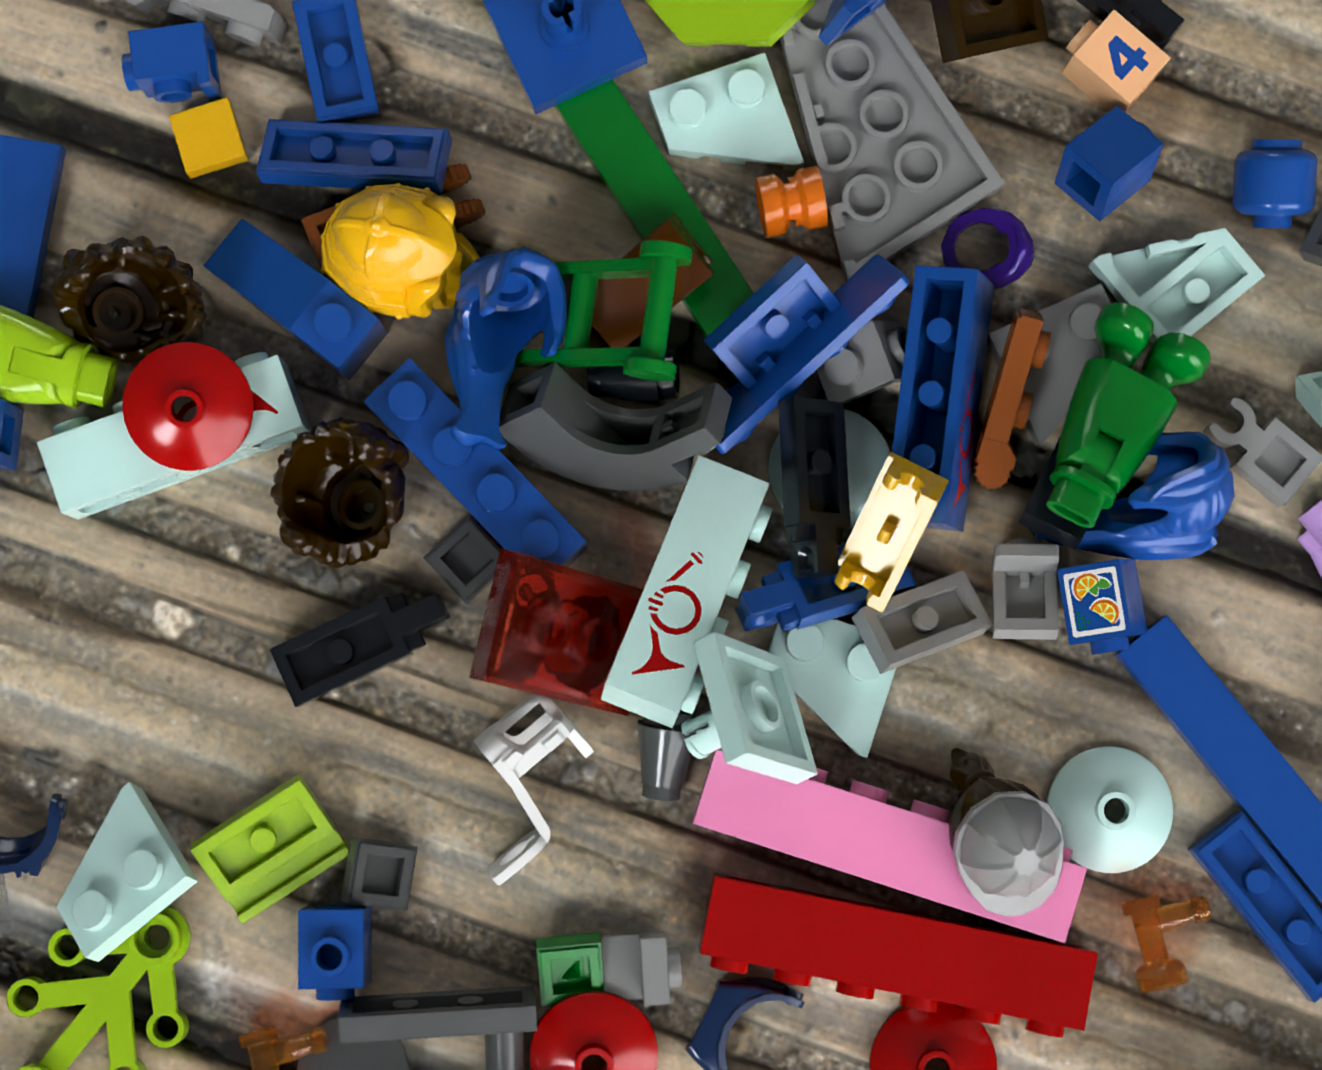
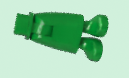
(1118, 411)

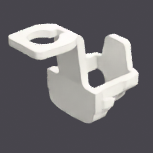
(514, 757)

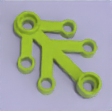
(110, 996)

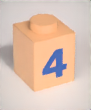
(1113, 62)

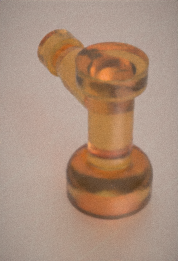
(1149, 923)
(269, 1051)

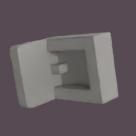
(867, 363)
(1025, 590)
(641, 967)

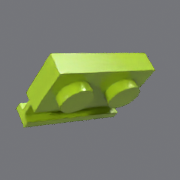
(270, 848)

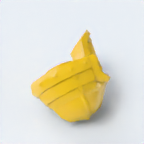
(396, 250)

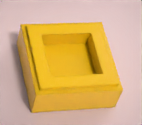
(208, 138)

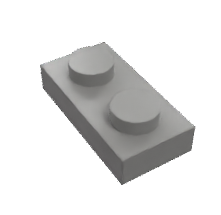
(922, 622)

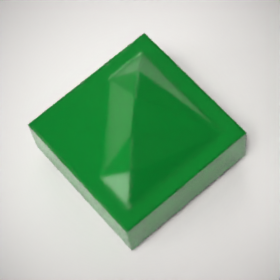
(569, 966)

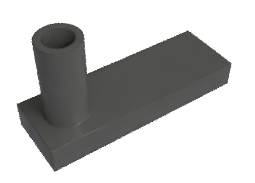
(491, 1012)

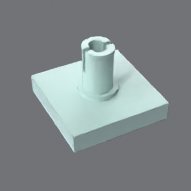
(751, 711)

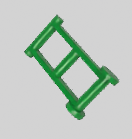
(659, 263)

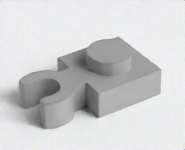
(1270, 458)

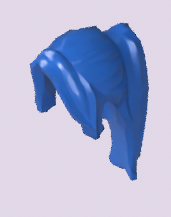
(495, 315)
(1173, 510)

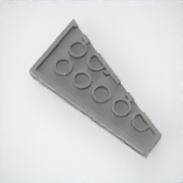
(882, 137)

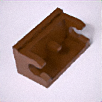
(622, 301)

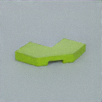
(730, 21)

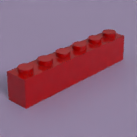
(897, 953)

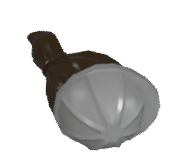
(1002, 839)

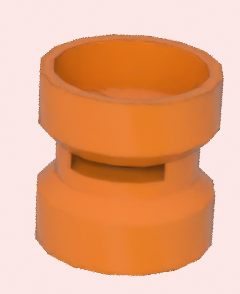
(797, 200)

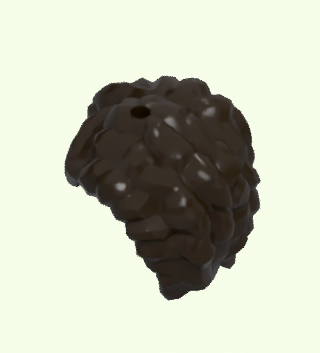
(146, 287)
(340, 491)

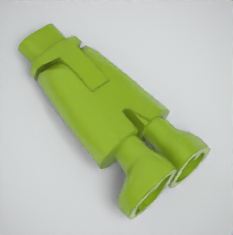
(50, 366)

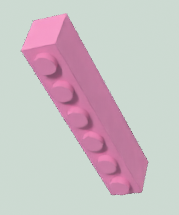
(864, 839)

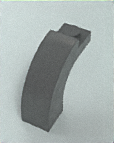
(608, 444)

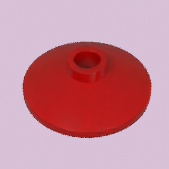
(221, 400)
(594, 1025)
(916, 1036)

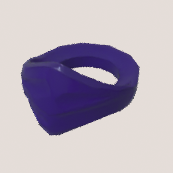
(1020, 243)

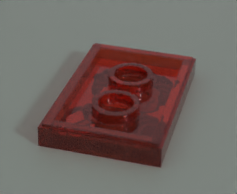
(552, 630)

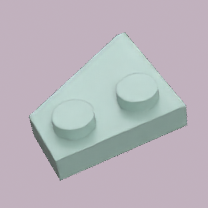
(1180, 280)
(124, 876)

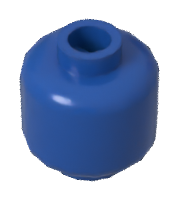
(1274, 182)

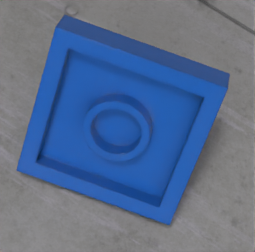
(565, 45)

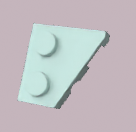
(728, 116)
(836, 678)

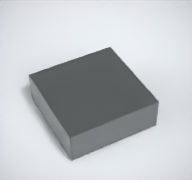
(465, 559)
(378, 873)

